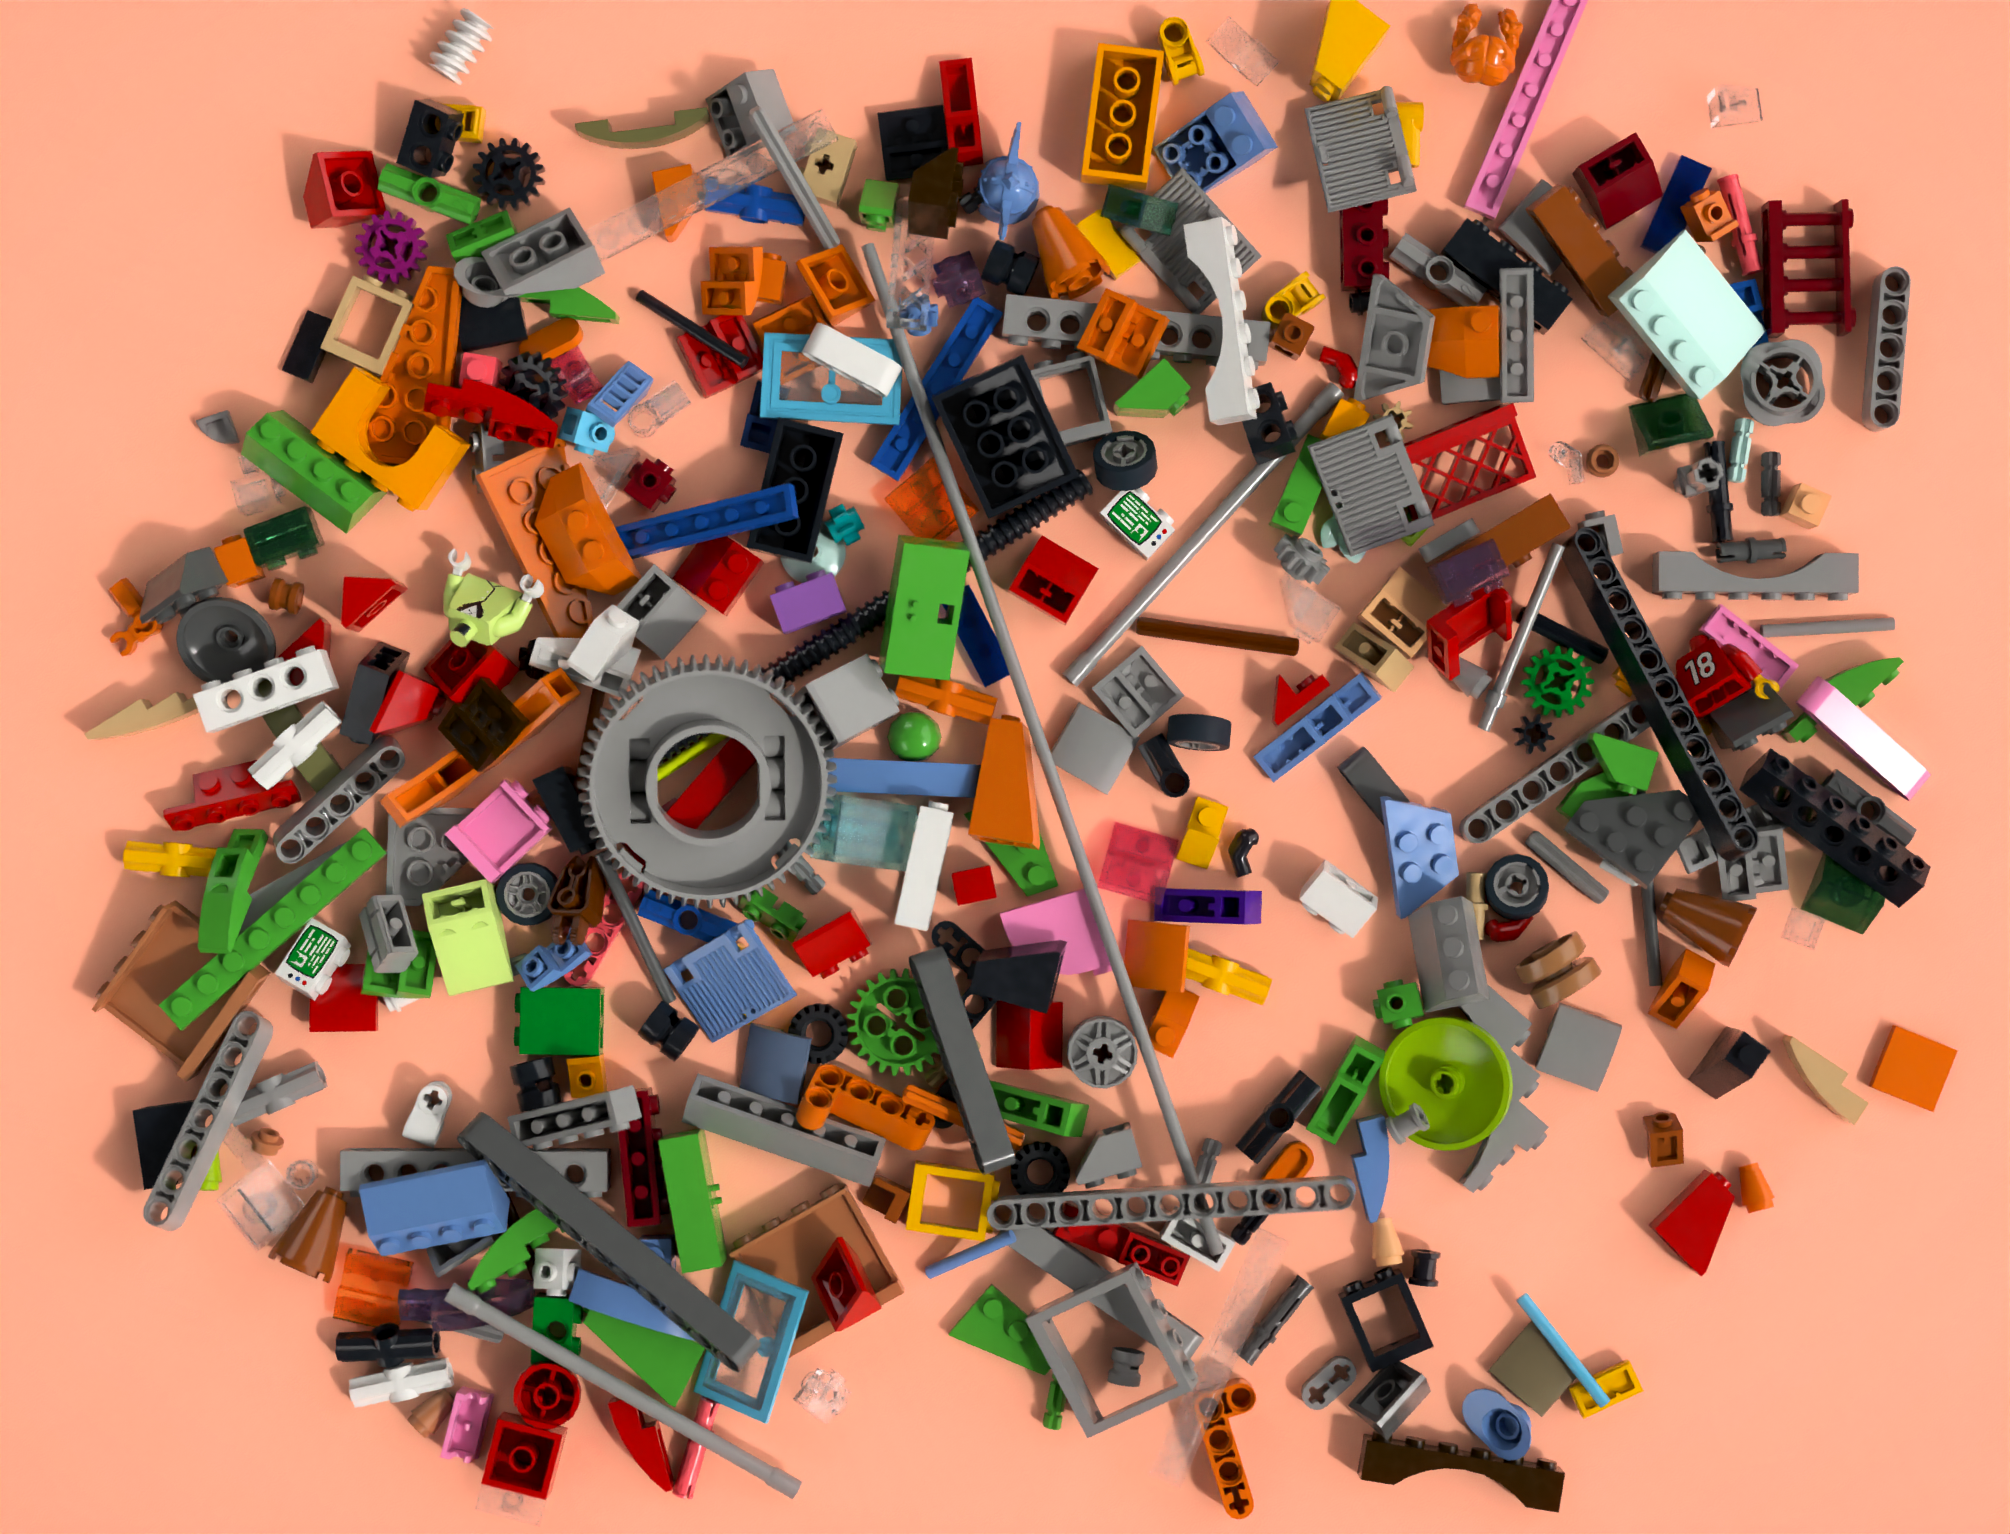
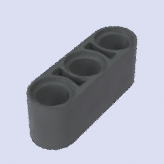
(1370, 780)

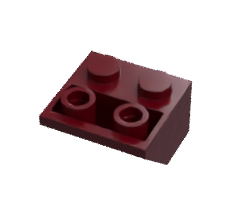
(1619, 181)

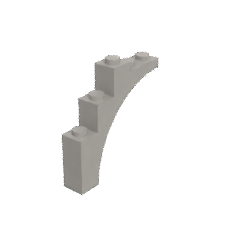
(1519, 1124)

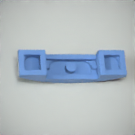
(620, 1302)

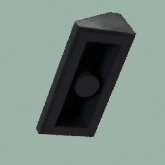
(305, 354)

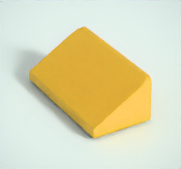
(1109, 243)

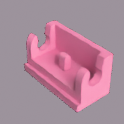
(467, 1424)

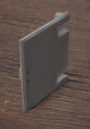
(1359, 149)
(1169, 253)
(1370, 485)

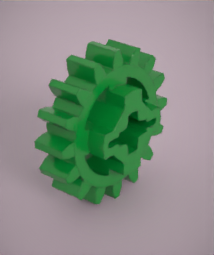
(1561, 696)

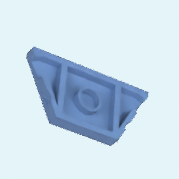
(1418, 852)

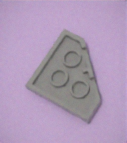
(422, 855)

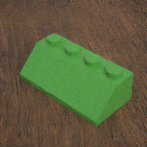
(318, 478)

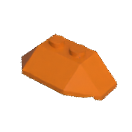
(583, 535)

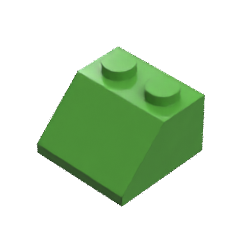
(1155, 394)

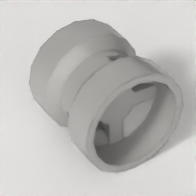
(1126, 1366)

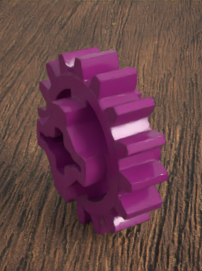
(379, 252)

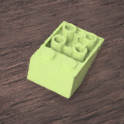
(468, 936)

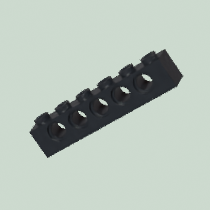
(1835, 828)

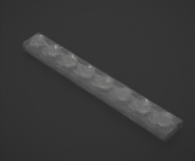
(707, 187)
(1219, 1357)

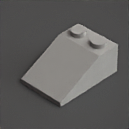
(545, 257)

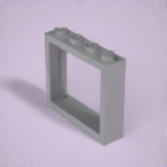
(1066, 1371)

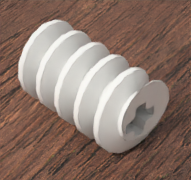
(461, 46)

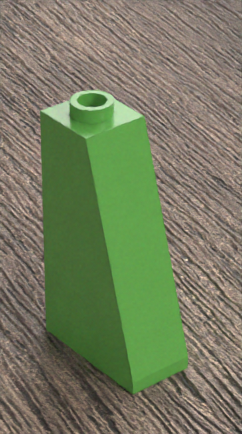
(657, 1357)

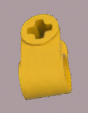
(1180, 57)
(1296, 298)

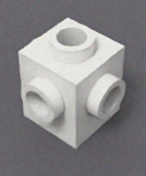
(556, 1270)

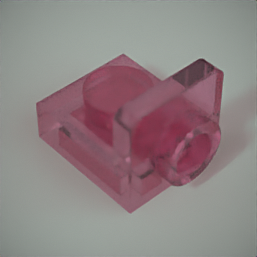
(579, 375)

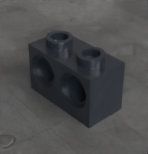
(423, 134)
(1268, 422)

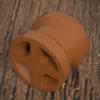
(286, 596)

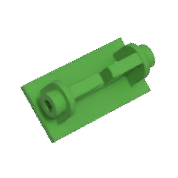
(781, 921)

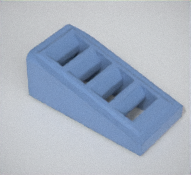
(616, 393)

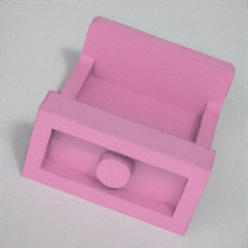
(500, 830)

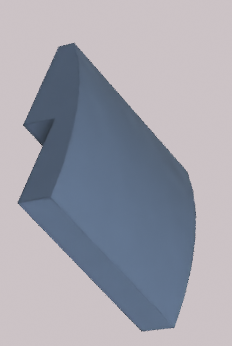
(775, 1063)

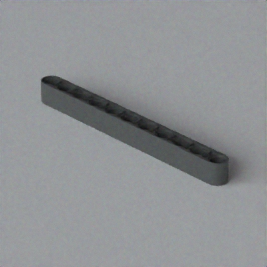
(609, 1242)

